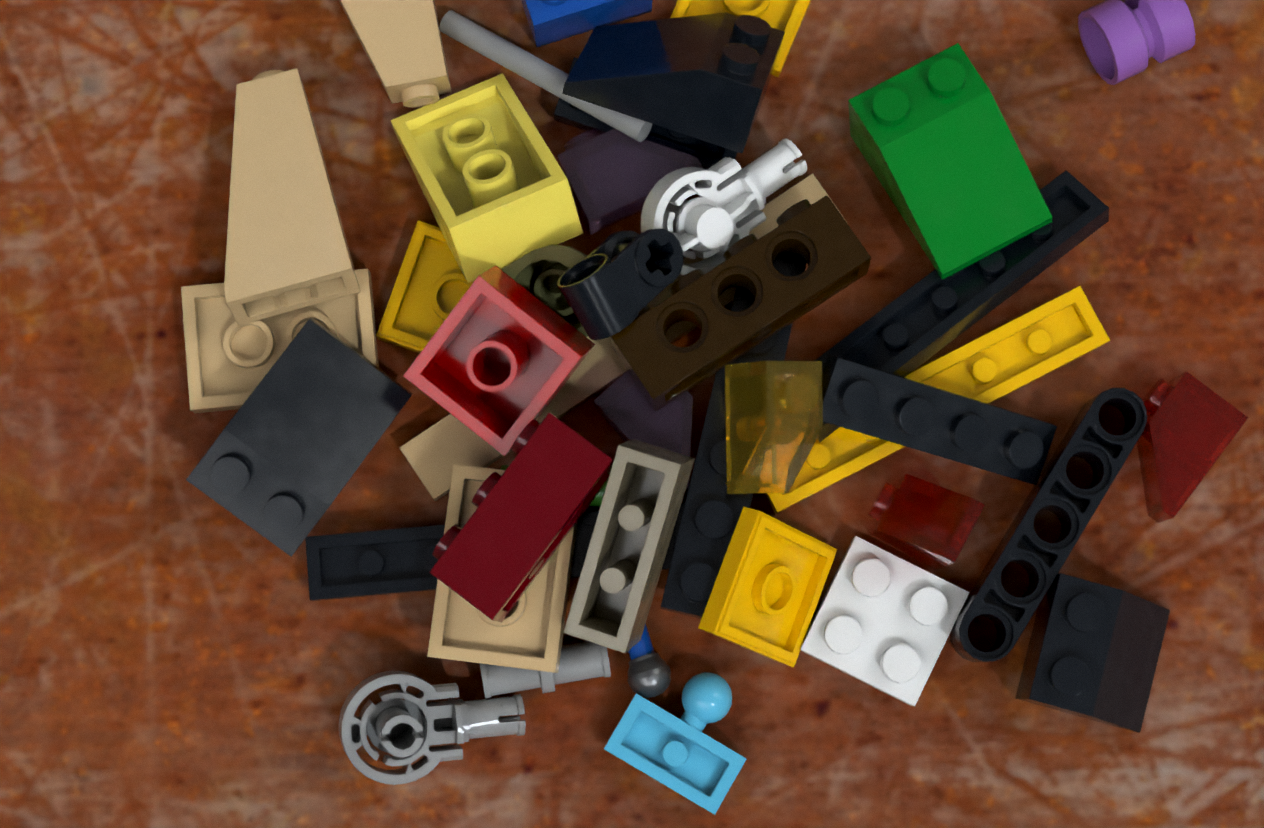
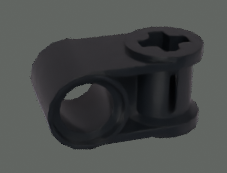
(620, 279)

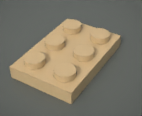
(232, 359)
(533, 628)

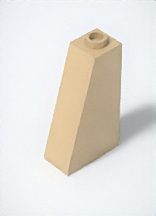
(402, 47)
(282, 216)

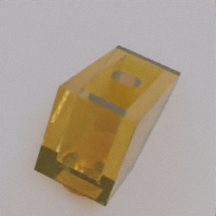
(770, 423)

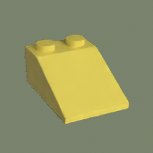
(488, 176)

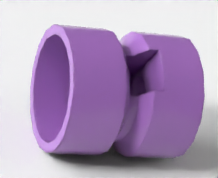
(1127, 33)

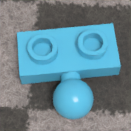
(676, 748)

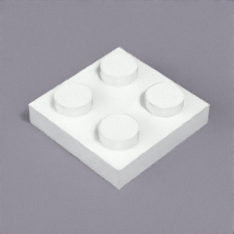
(884, 621)

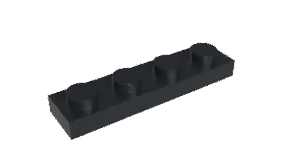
(934, 420)

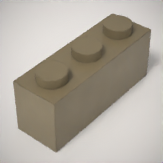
(628, 545)

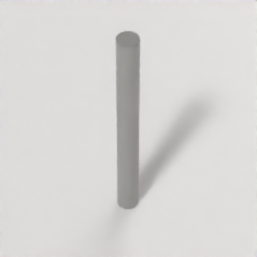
(534, 70)

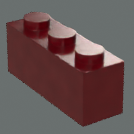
(521, 517)

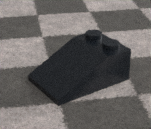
(682, 73)
(299, 437)

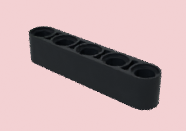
(1069, 503)

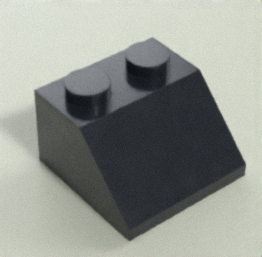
(1093, 652)

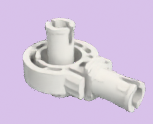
(726, 205)

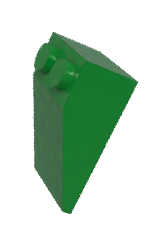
(948, 160)

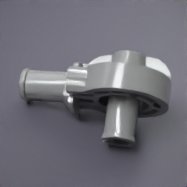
(412, 725)

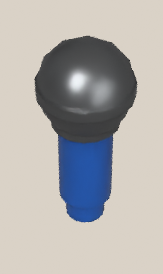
(647, 671)

